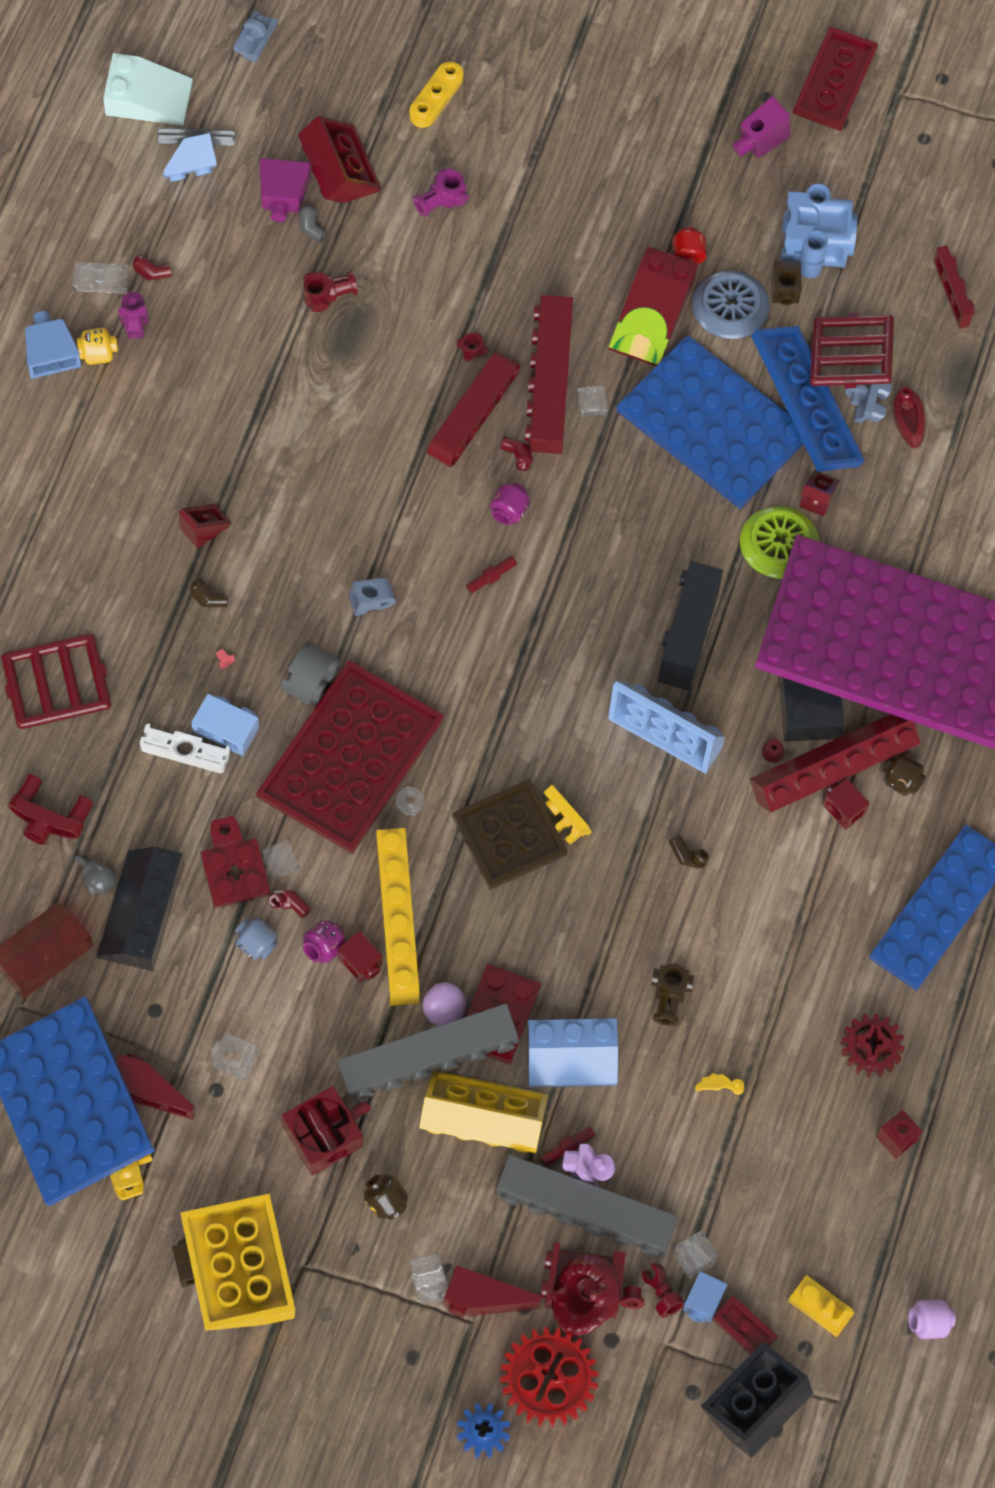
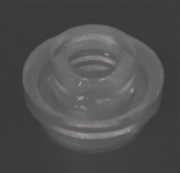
(406, 808)

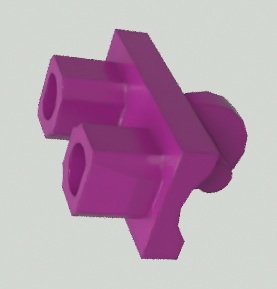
(133, 315)

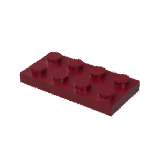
(835, 78)

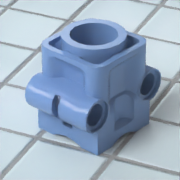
(818, 230)

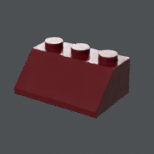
(338, 160)

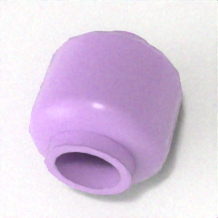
(931, 1319)

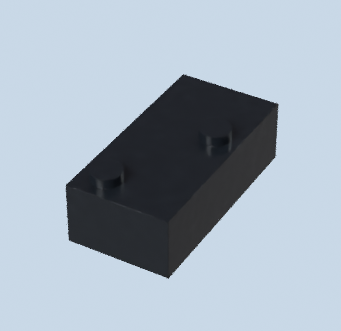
(690, 625)
(809, 712)

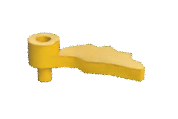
(720, 1081)

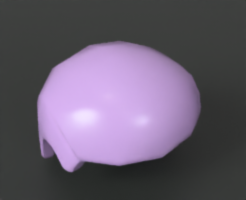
(444, 1004)

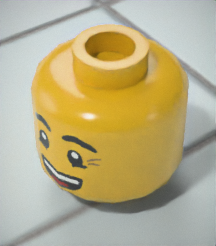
(97, 346)

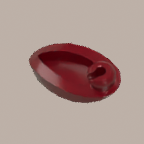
(909, 416)

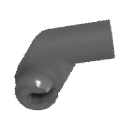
(308, 225)

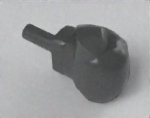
(97, 876)

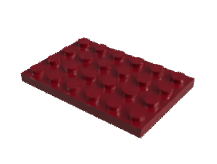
(350, 756)

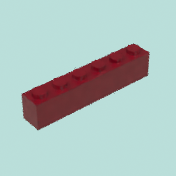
(551, 374)
(834, 761)

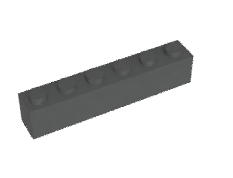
(428, 1051)
(586, 1206)

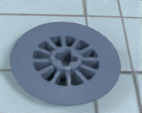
(719, 325)

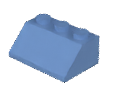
(572, 1052)

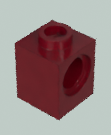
(845, 803)
(360, 958)
(899, 1134)

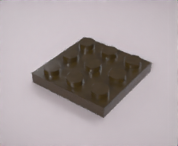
(509, 834)

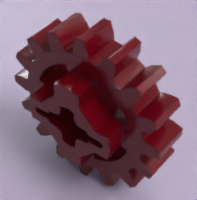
(884, 1046)

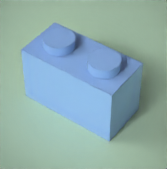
(225, 724)

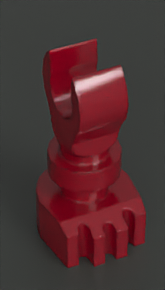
(670, 1302)

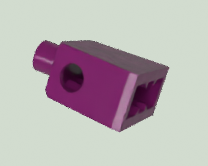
(763, 129)
(283, 186)

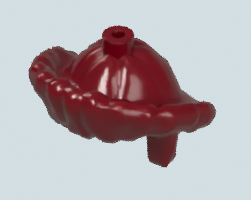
(585, 1294)

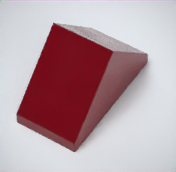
(202, 523)

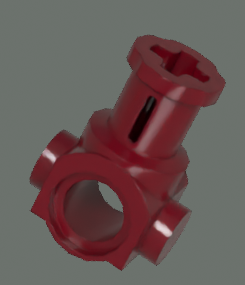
(328, 288)

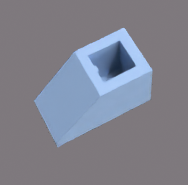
(192, 155)

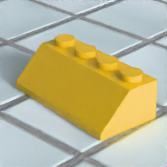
(483, 1111)

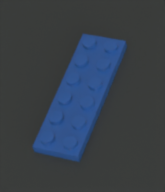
(809, 406)
(938, 909)

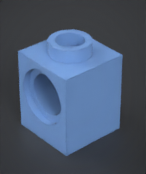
(704, 1298)

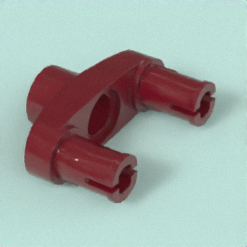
(43, 822)

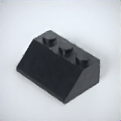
(757, 1399)

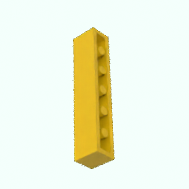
(397, 917)

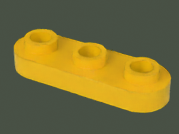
(436, 102)

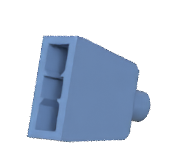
(49, 346)

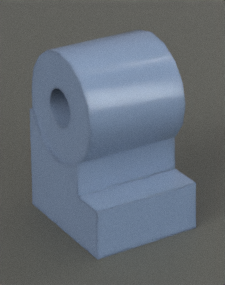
(371, 595)

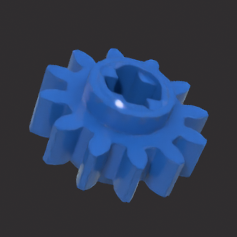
(475, 1421)

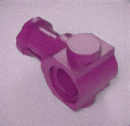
(440, 193)

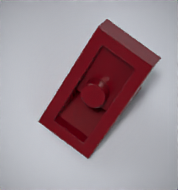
(818, 493)

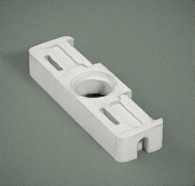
(202, 755)

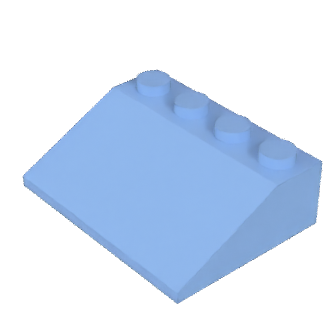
(664, 725)

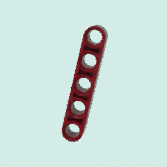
(473, 409)

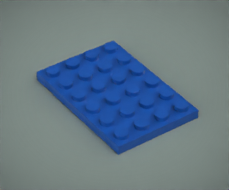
(712, 422)
(69, 1102)

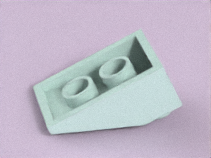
(146, 91)

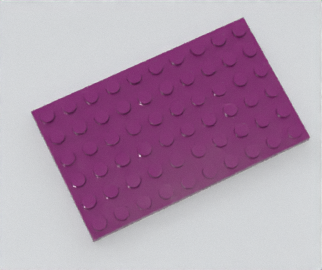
(884, 640)

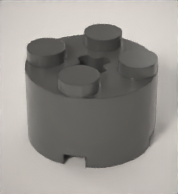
(309, 673)

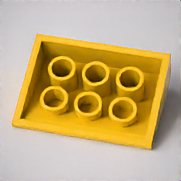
(238, 1264)

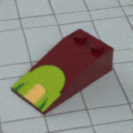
(653, 306)

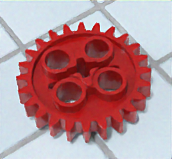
(573, 1388)

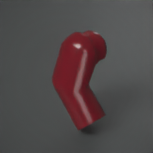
(149, 270)
(521, 452)
(289, 900)

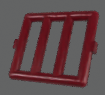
(851, 380)
(49, 714)

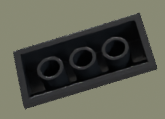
(141, 907)

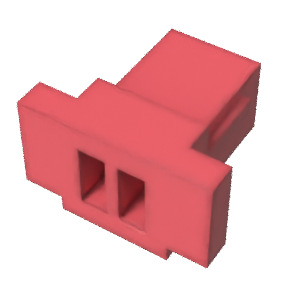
(224, 658)

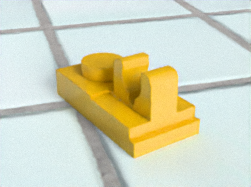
(557, 804)
(821, 1306)

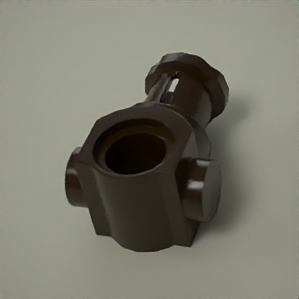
(670, 993)

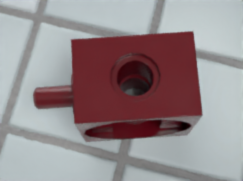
(324, 1129)

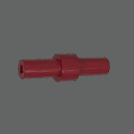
(491, 574)
(567, 1144)

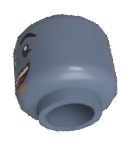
(256, 938)

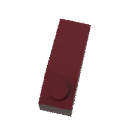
(151, 1089)
(482, 1295)

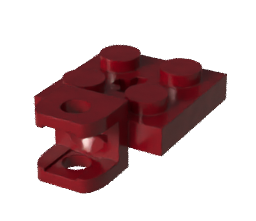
(229, 852)

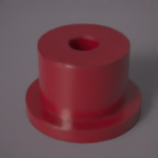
(771, 755)
(632, 1298)

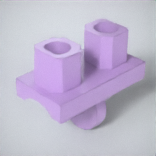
(588, 1166)

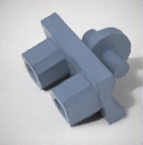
(255, 36)
(865, 398)

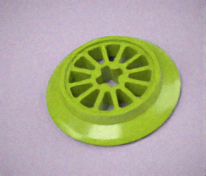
(751, 531)

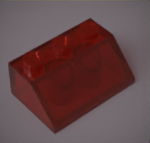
(43, 949)

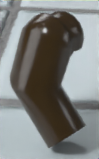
(205, 597)
(694, 859)

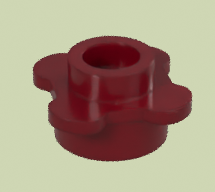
(472, 339)

